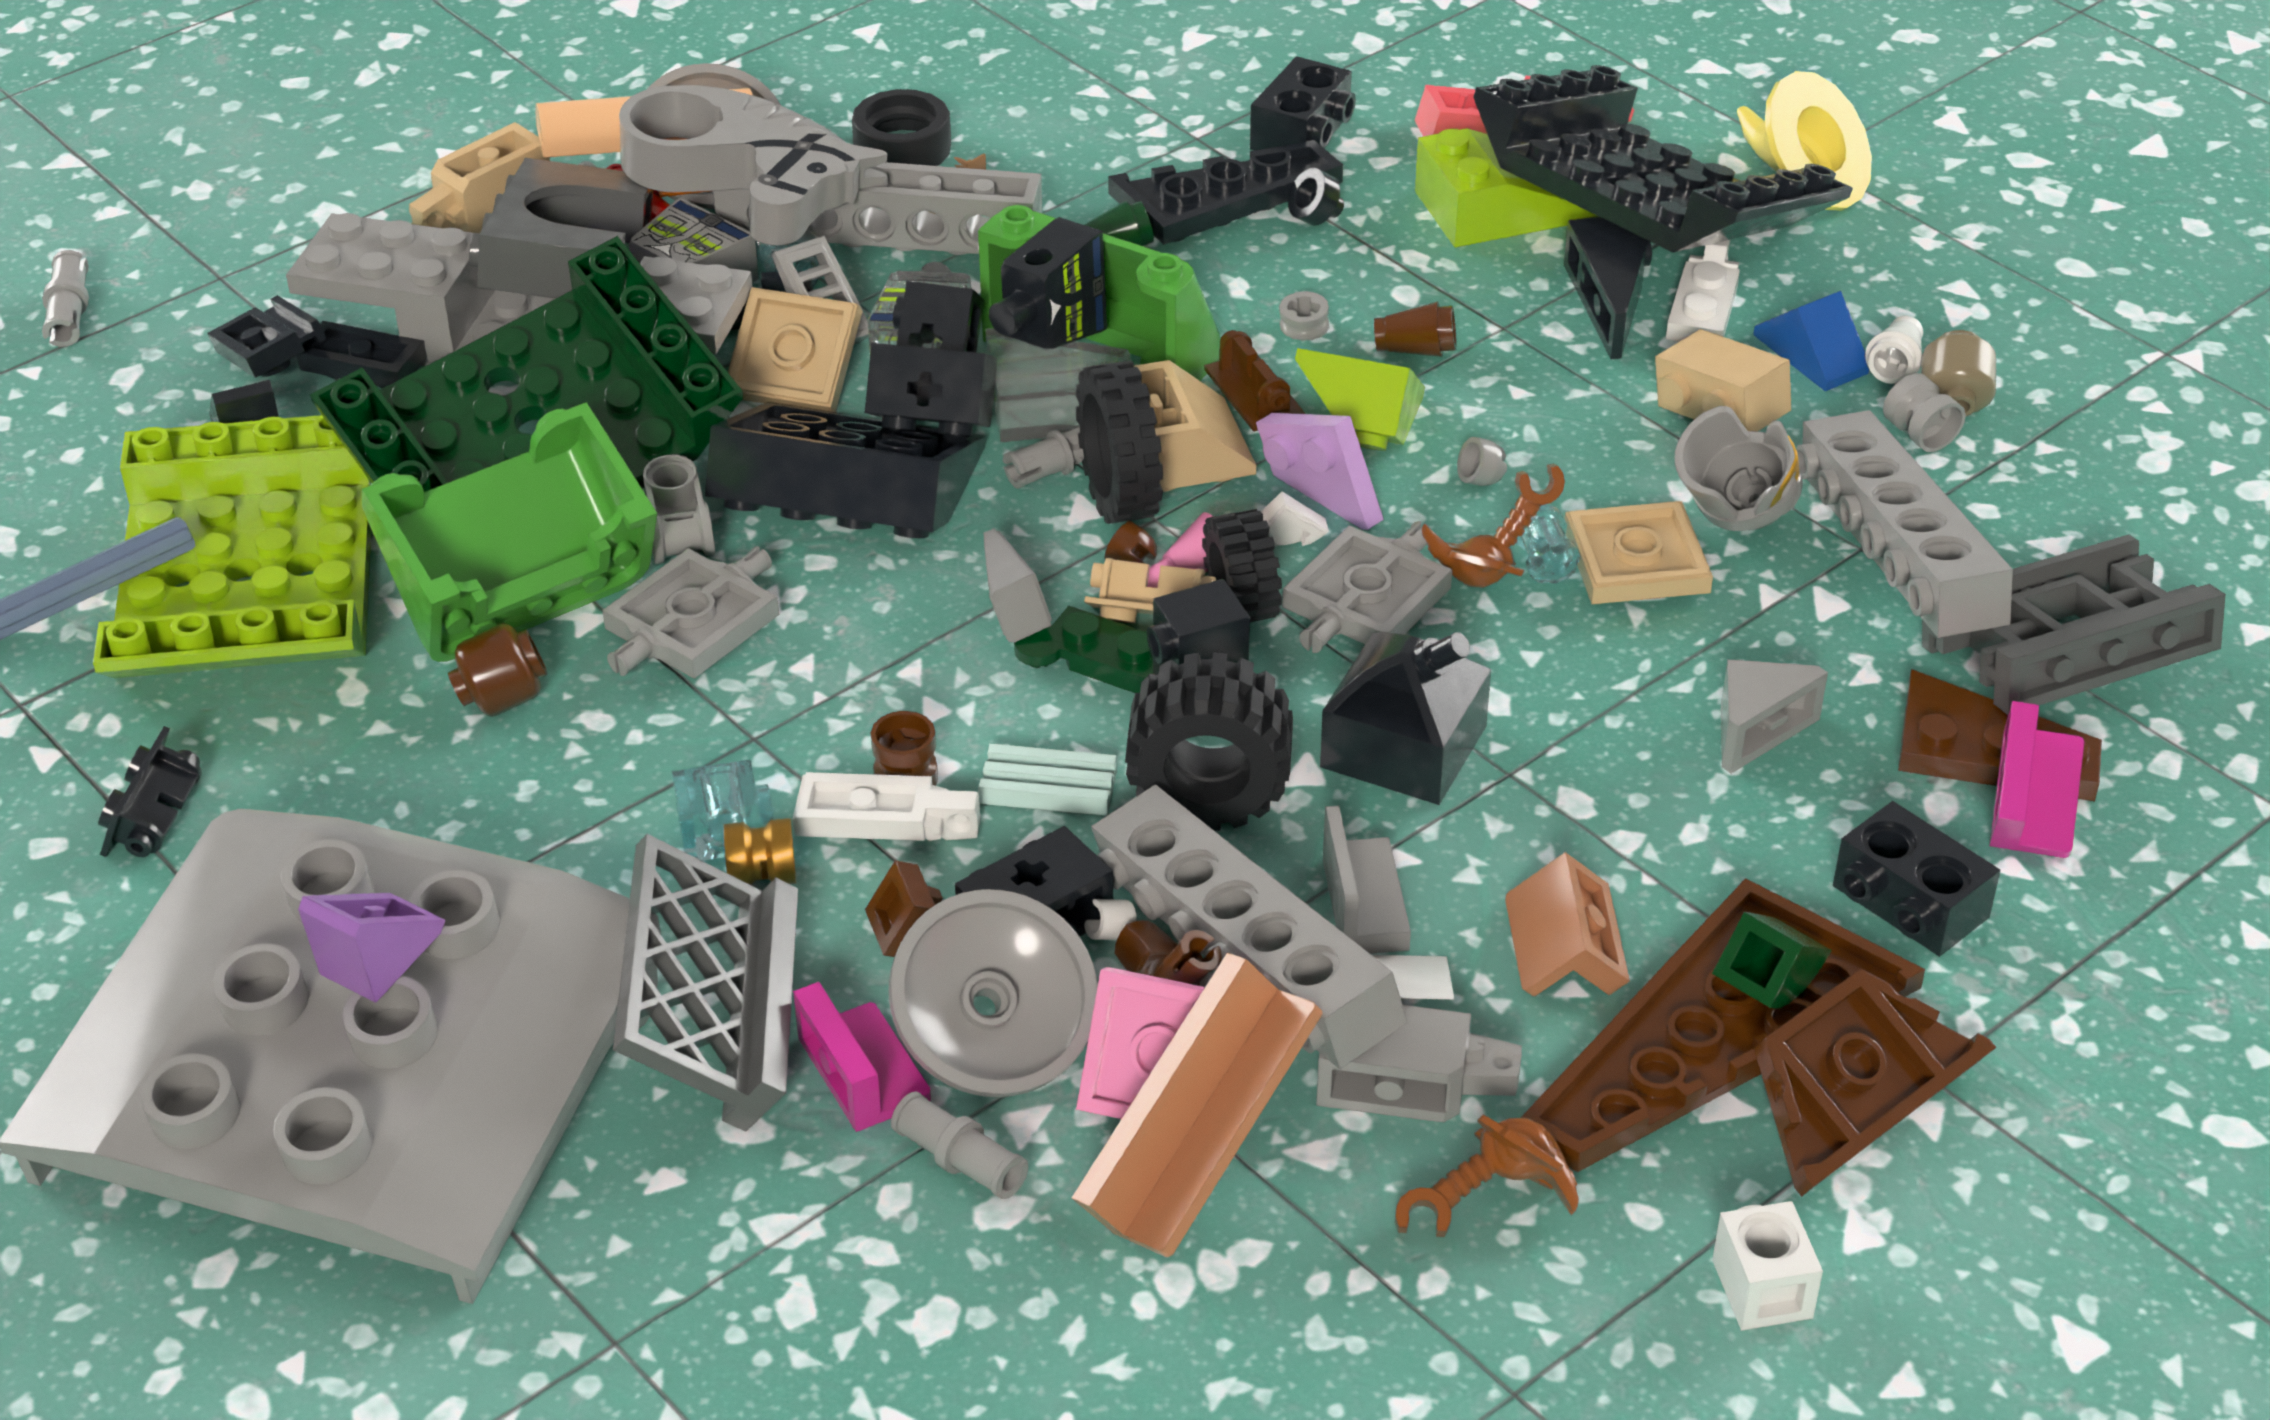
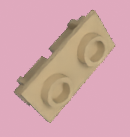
(1126, 590)

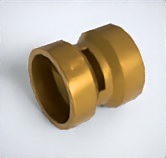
(760, 852)

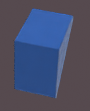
(1818, 341)

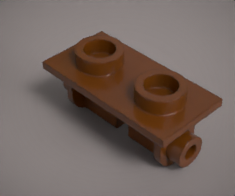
(1249, 380)

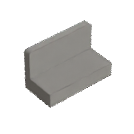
(1364, 888)

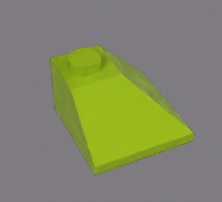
(1374, 394)

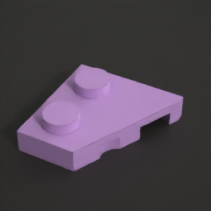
(1323, 462)

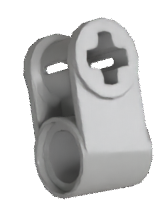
(682, 514)

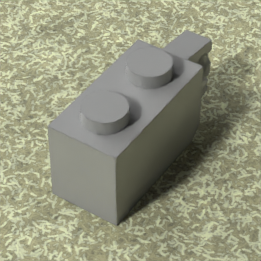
(1422, 1069)

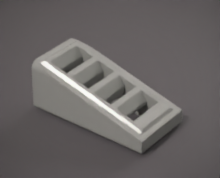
(838, 285)
(1013, 589)

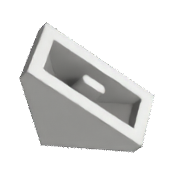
(1766, 707)

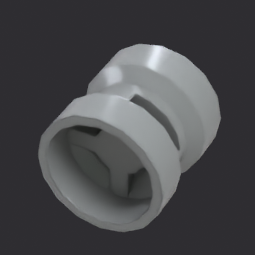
(1916, 407)

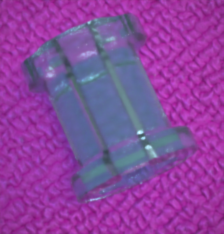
(1549, 552)

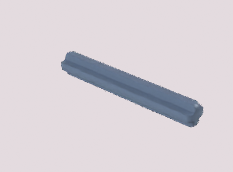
(94, 575)

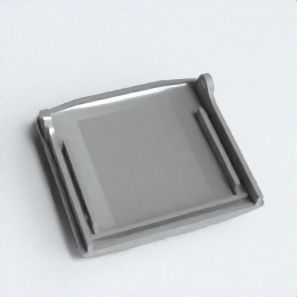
(288, 1101)

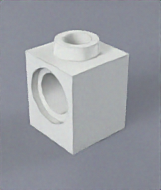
(1767, 1265)

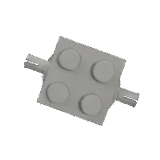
(1366, 587)
(691, 612)

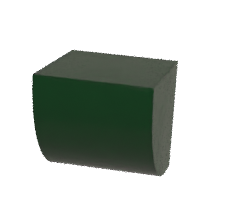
(1770, 960)

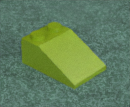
(1478, 199)

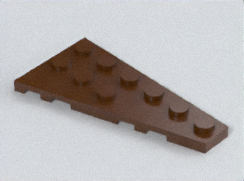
(1692, 1032)

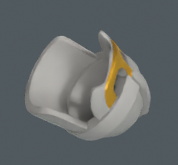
(1737, 474)

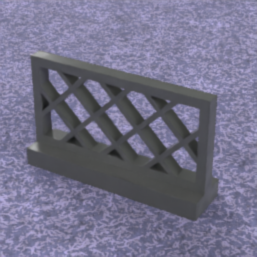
(754, 993)

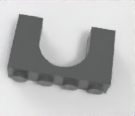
(551, 217)

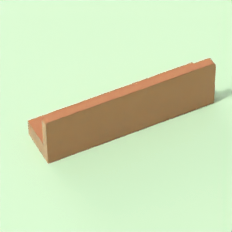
(1196, 1107)

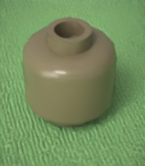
(1962, 368)

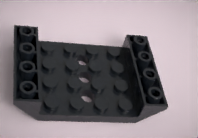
(1577, 144)

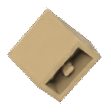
(1194, 429)

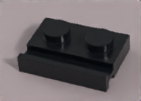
(266, 340)

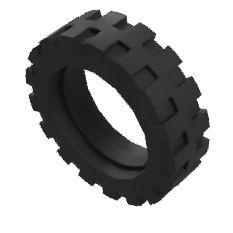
(1119, 442)

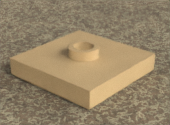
(794, 349)
(1638, 552)

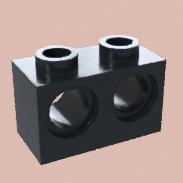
(1302, 105)
(1916, 878)

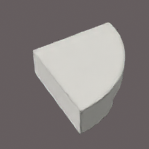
(1293, 521)

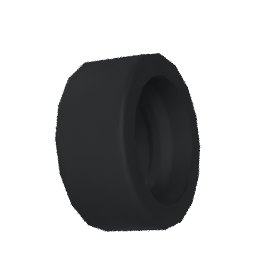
(904, 111)

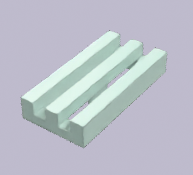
(1048, 779)

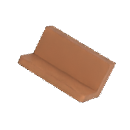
(1563, 924)

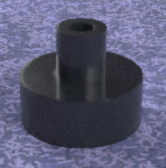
(1315, 197)

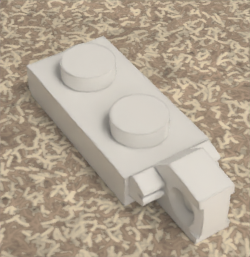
(1704, 293)
(883, 808)

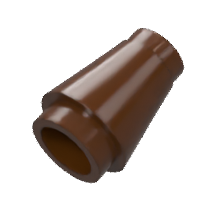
(1417, 331)

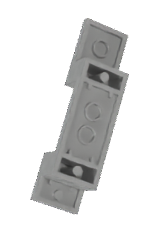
(436, 293)

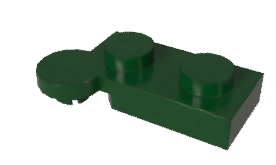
(1091, 648)

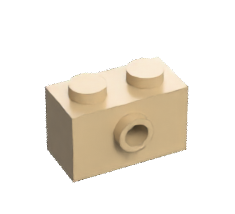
(1717, 372)

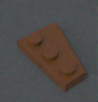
(1961, 736)

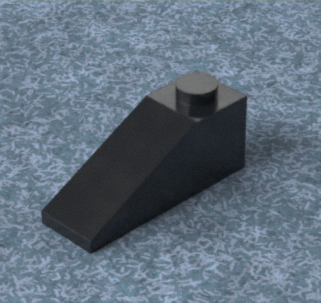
(1608, 275)

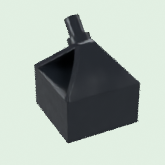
(1407, 714)

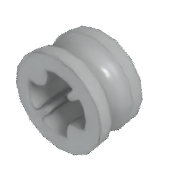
(1301, 304)

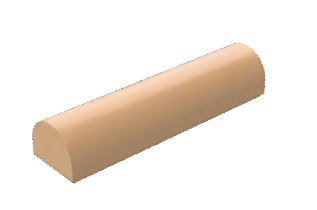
(583, 126)

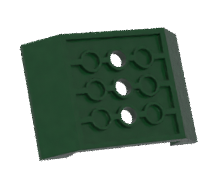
(599, 344)

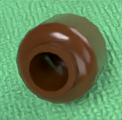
(497, 670)

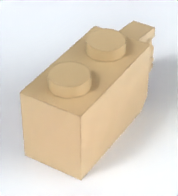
(472, 177)

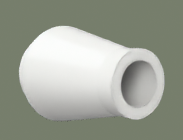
(1896, 350)

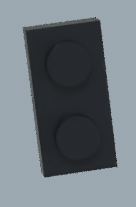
(349, 348)

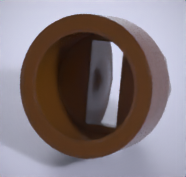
(1131, 544)

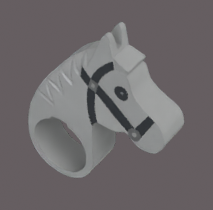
(746, 144)

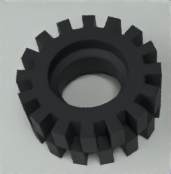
(1244, 557)

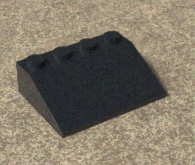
(839, 468)

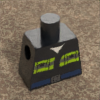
(1053, 287)

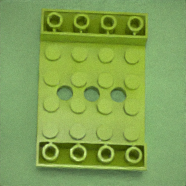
(260, 506)

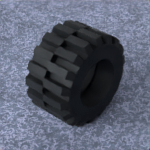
(1221, 702)

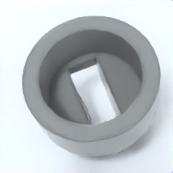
(1481, 462)

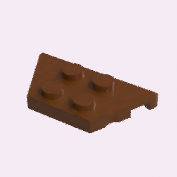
(1856, 1071)

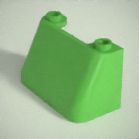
(1150, 295)
(516, 535)

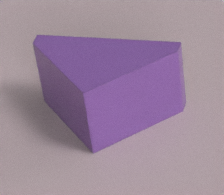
(366, 938)

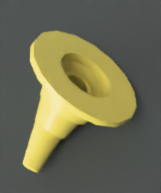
(1811, 124)

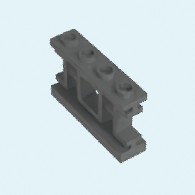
(2121, 631)

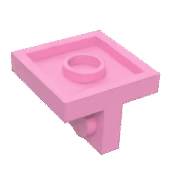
(1127, 1036)

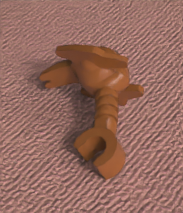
(1488, 557)
(1509, 1148)

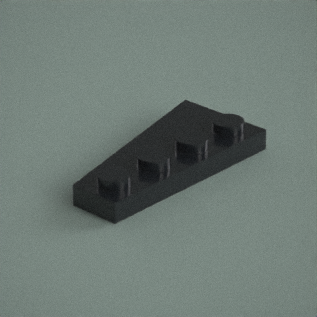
(1222, 189)

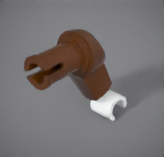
(1148, 949)

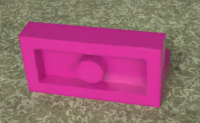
(2036, 786)
(856, 1057)

